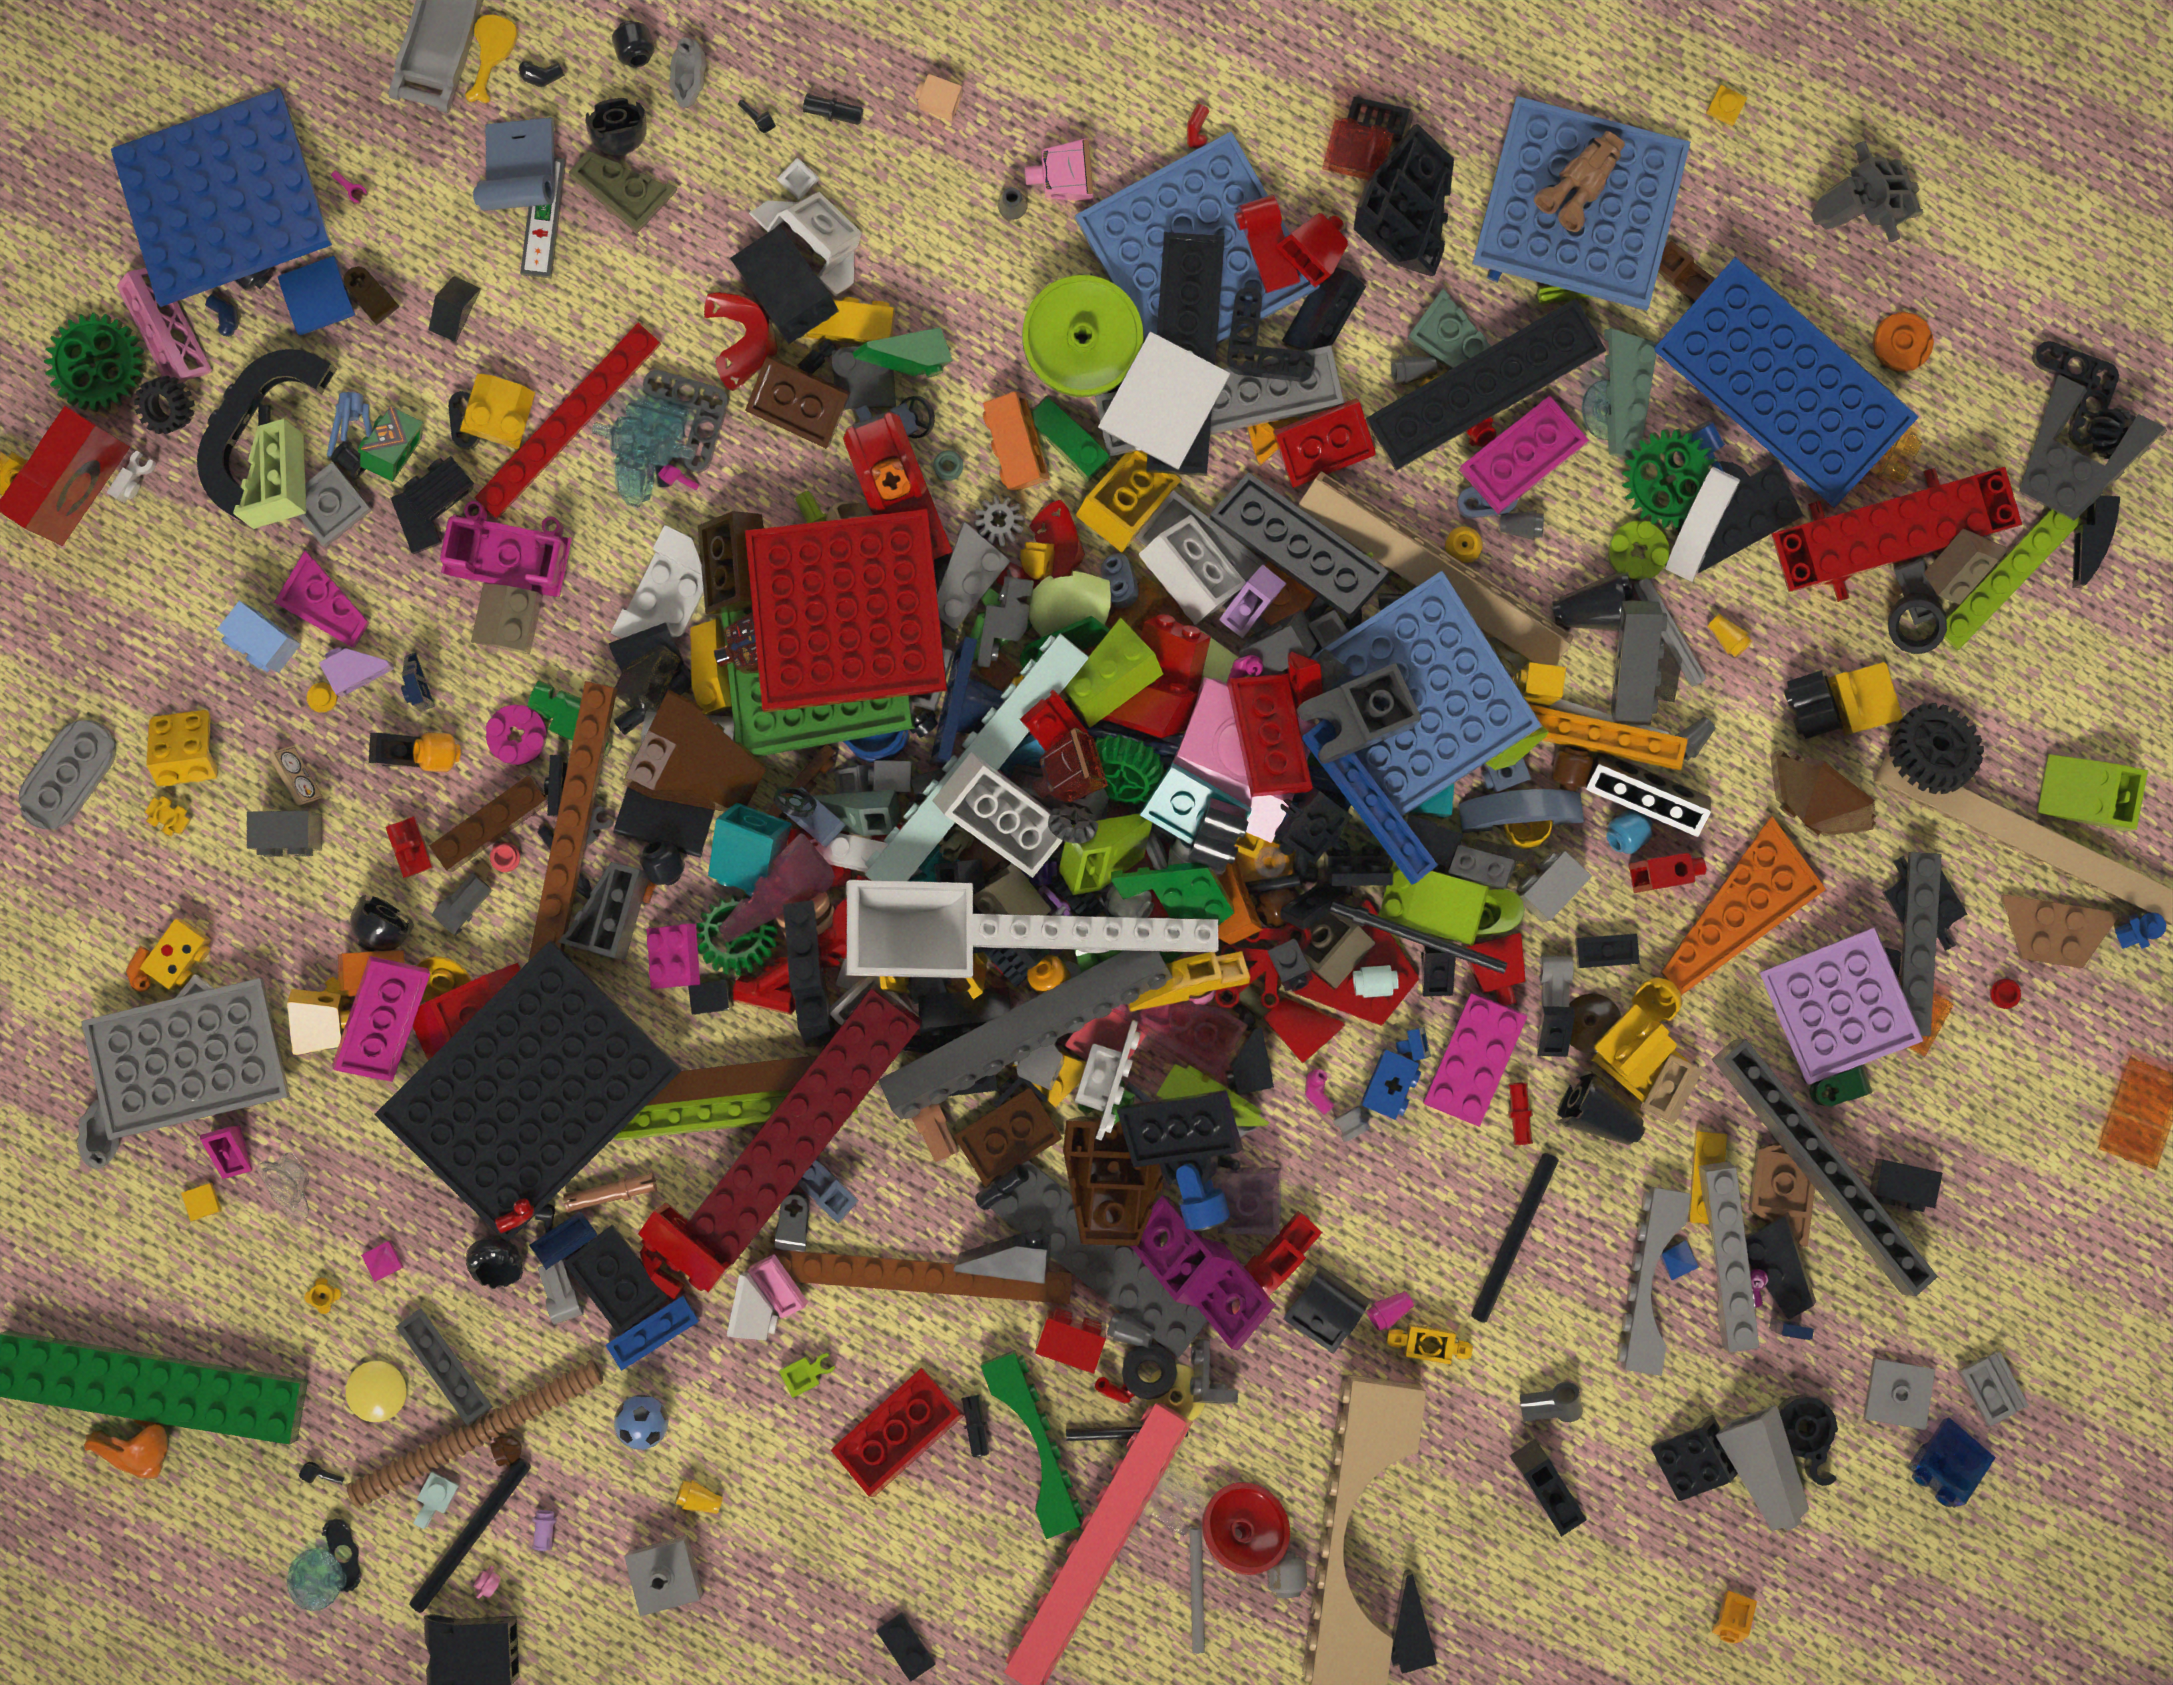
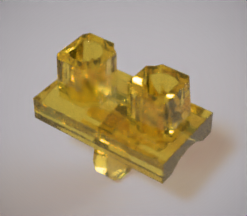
(1890, 466)

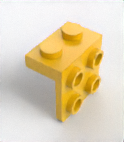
(180, 748)

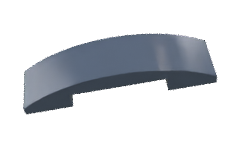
(1520, 807)
(827, 1191)

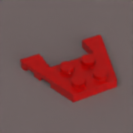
(1371, 1009)

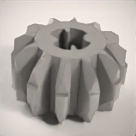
(1010, 520)

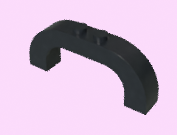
(239, 407)

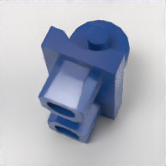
(2139, 931)

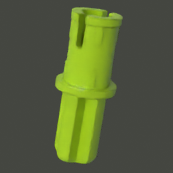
(1552, 294)
(810, 507)

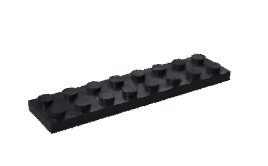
(1190, 319)
(1485, 384)

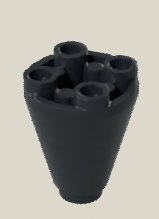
(1596, 604)

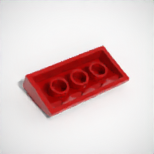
(897, 1433)

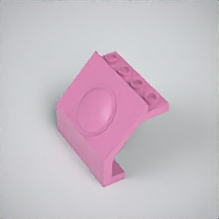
(1214, 754)

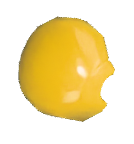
(1524, 838)
(1665, 995)

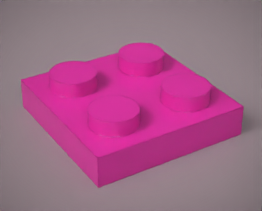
(673, 956)

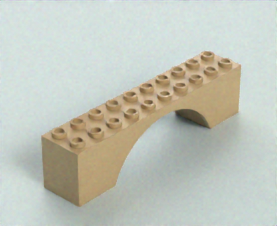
(1375, 1429)

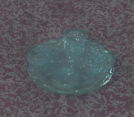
(315, 1579)

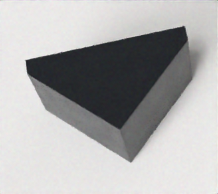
(452, 308)

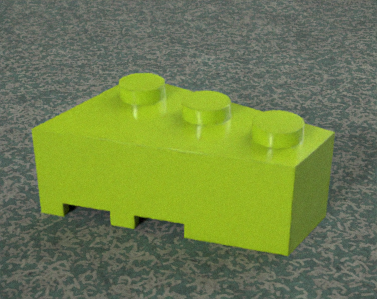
(1112, 674)

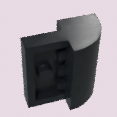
(1327, 1309)

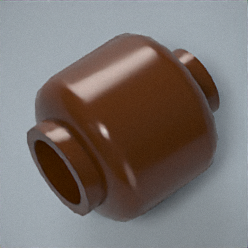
(1572, 768)
(1270, 903)

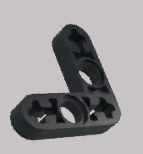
(1249, 345)
(2087, 377)

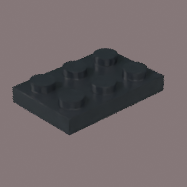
(615, 1279)

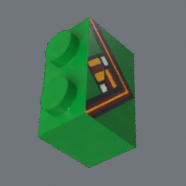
(390, 443)

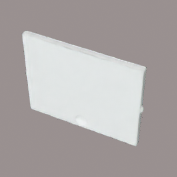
(1164, 400)

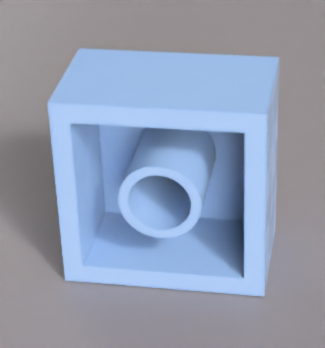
(255, 634)

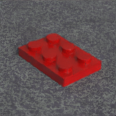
(1324, 442)

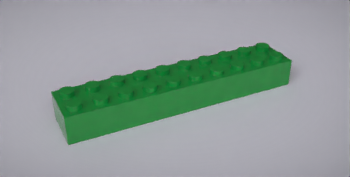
(151, 1387)

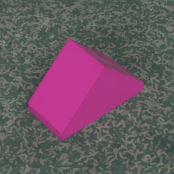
(227, 1151)

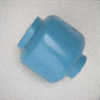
(1629, 831)

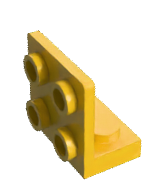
(1865, 698)

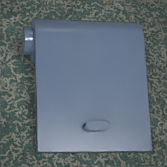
(518, 169)

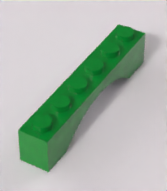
(1008, 1383)

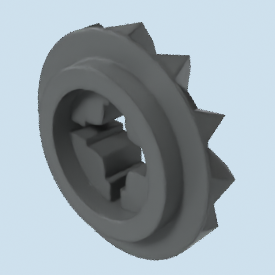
(1060, 824)

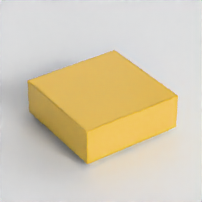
(201, 1202)

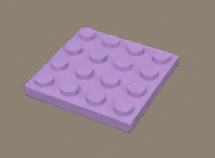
(1841, 1006)

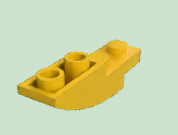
(1194, 976)

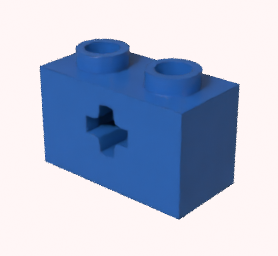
(1388, 1067)

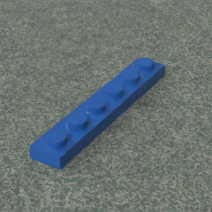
(1373, 806)

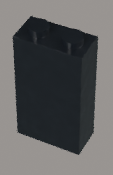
(784, 284)

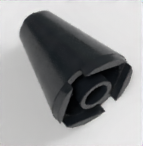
(1599, 1111)

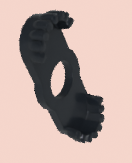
(337, 1534)

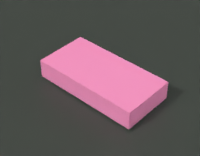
(777, 1286)

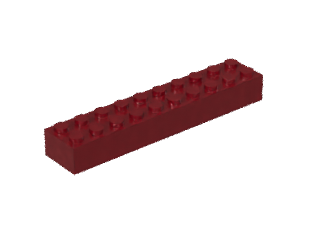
(803, 1123)

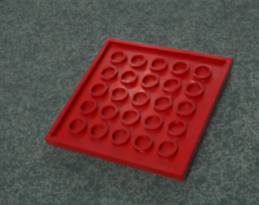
(845, 610)

